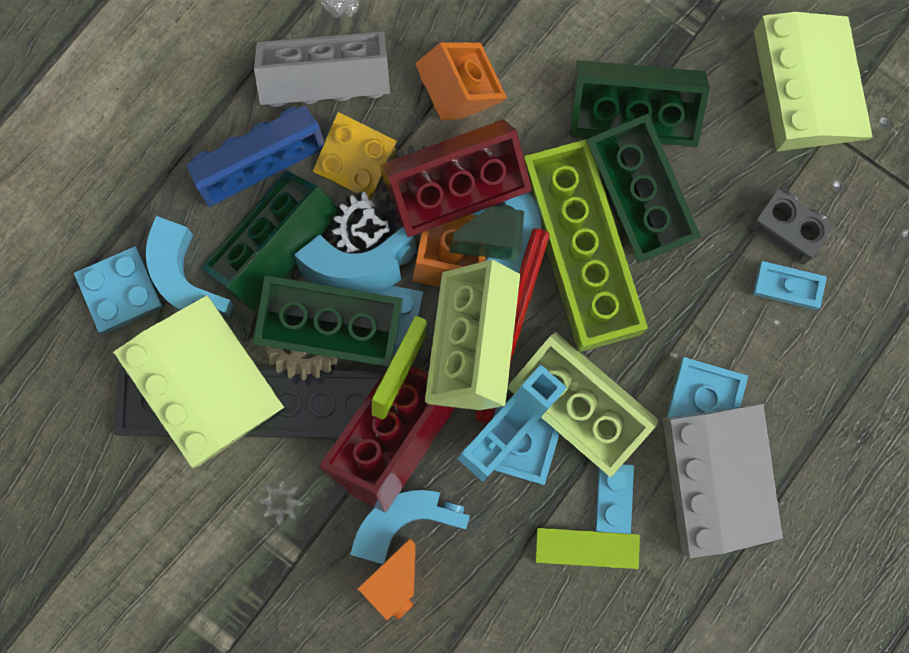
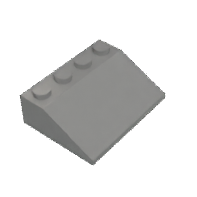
(722, 480)

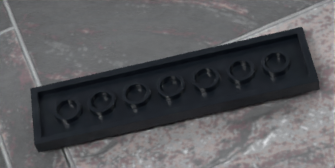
(311, 410)

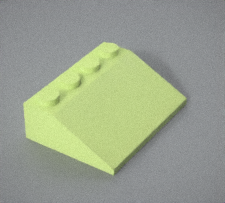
(811, 80)
(199, 380)

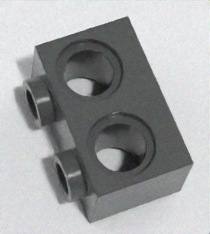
(787, 233)

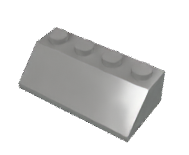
(321, 68)

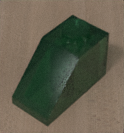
(491, 234)

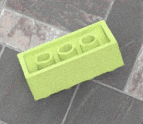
(473, 337)
(593, 408)

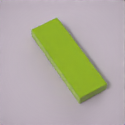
(399, 368)
(587, 548)

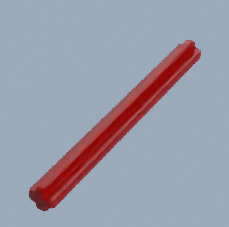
(528, 274)

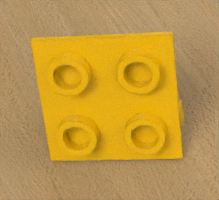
(354, 155)

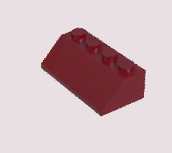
(456, 177)
(380, 455)

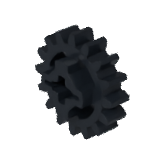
(363, 215)

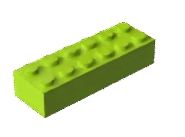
(584, 247)

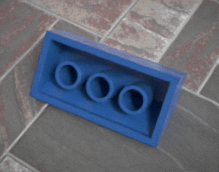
(256, 155)

